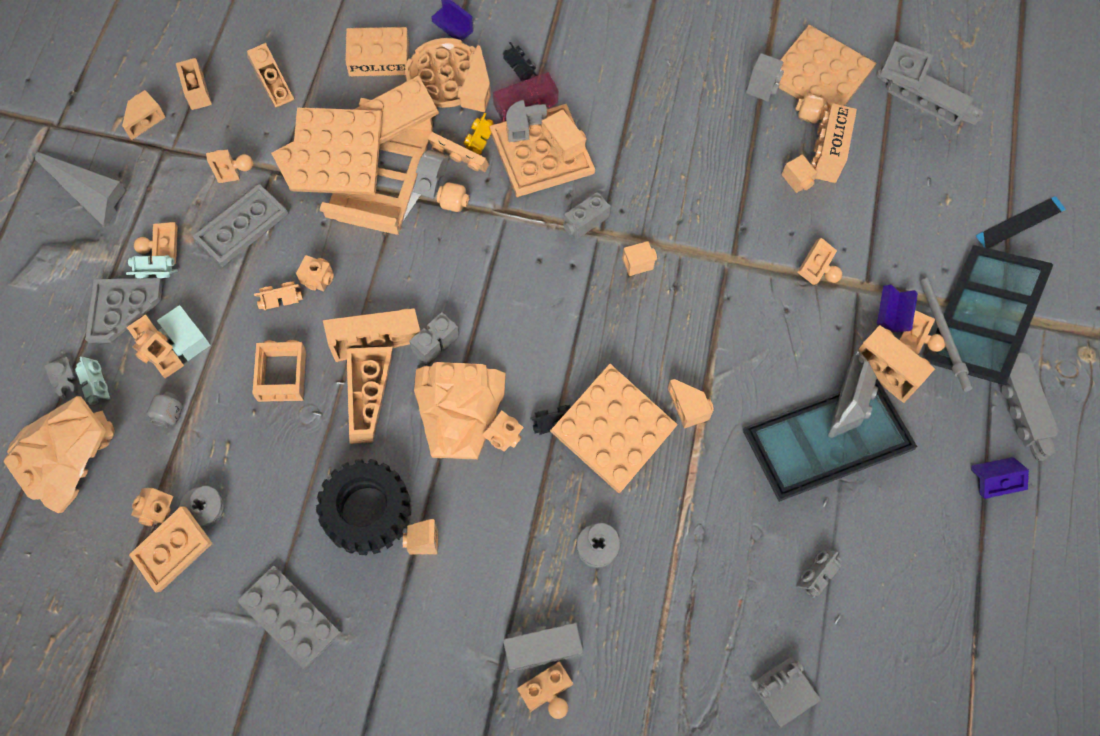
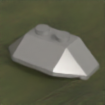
(855, 396)

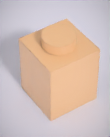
(799, 174)
(639, 258)

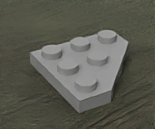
(119, 304)

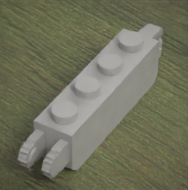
(936, 99)
(1030, 408)

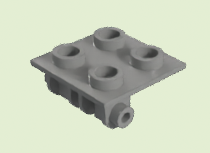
(786, 691)

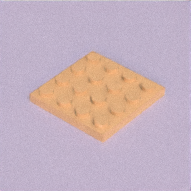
(823, 68)
(336, 151)
(534, 162)
(614, 428)

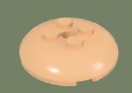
(436, 61)

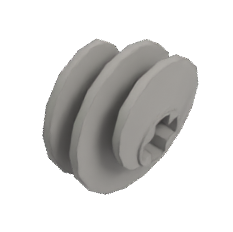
(212, 502)
(601, 556)

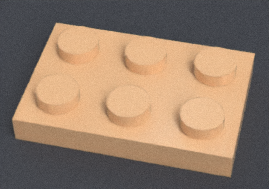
(170, 549)

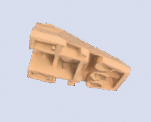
(457, 406)
(53, 452)

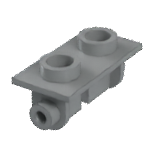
(826, 564)

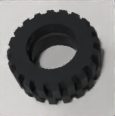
(342, 486)

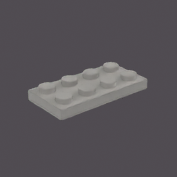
(240, 225)
(289, 617)

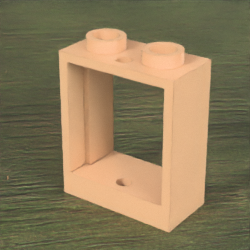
(284, 392)

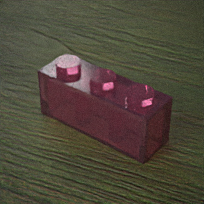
(533, 91)

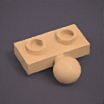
(225, 167)
(163, 241)
(818, 263)
(919, 334)
(545, 688)

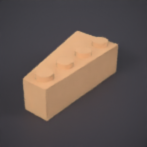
(370, 331)
(366, 387)

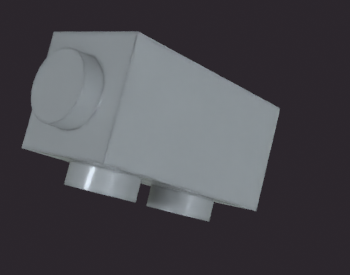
(586, 215)

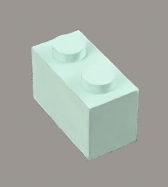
(183, 332)

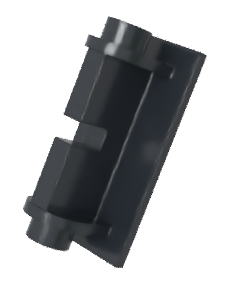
(515, 56)
(546, 420)

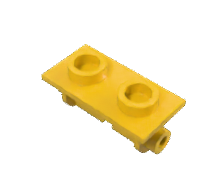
(480, 128)

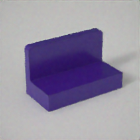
(453, 20)
(897, 309)
(1001, 477)

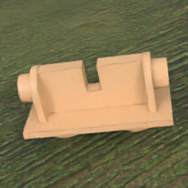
(270, 297)

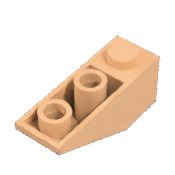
(269, 75)
(476, 88)

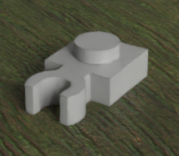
(60, 375)

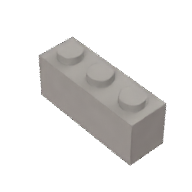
(542, 646)

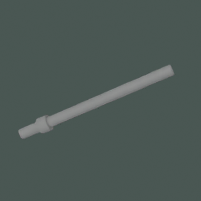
(960, 369)

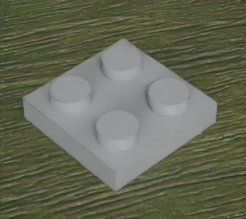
(906, 65)

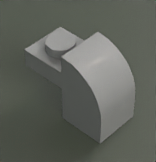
(521, 117)
(429, 170)

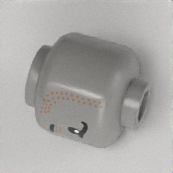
(164, 410)

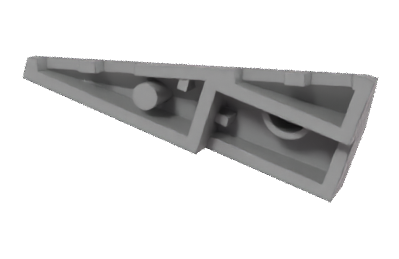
(93, 191)

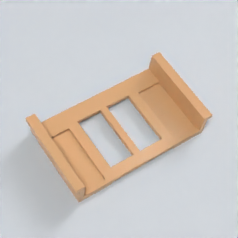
(379, 210)

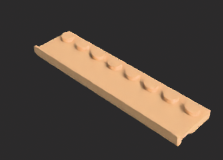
(400, 109)

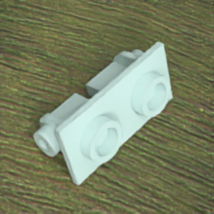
(142, 268)
(90, 371)

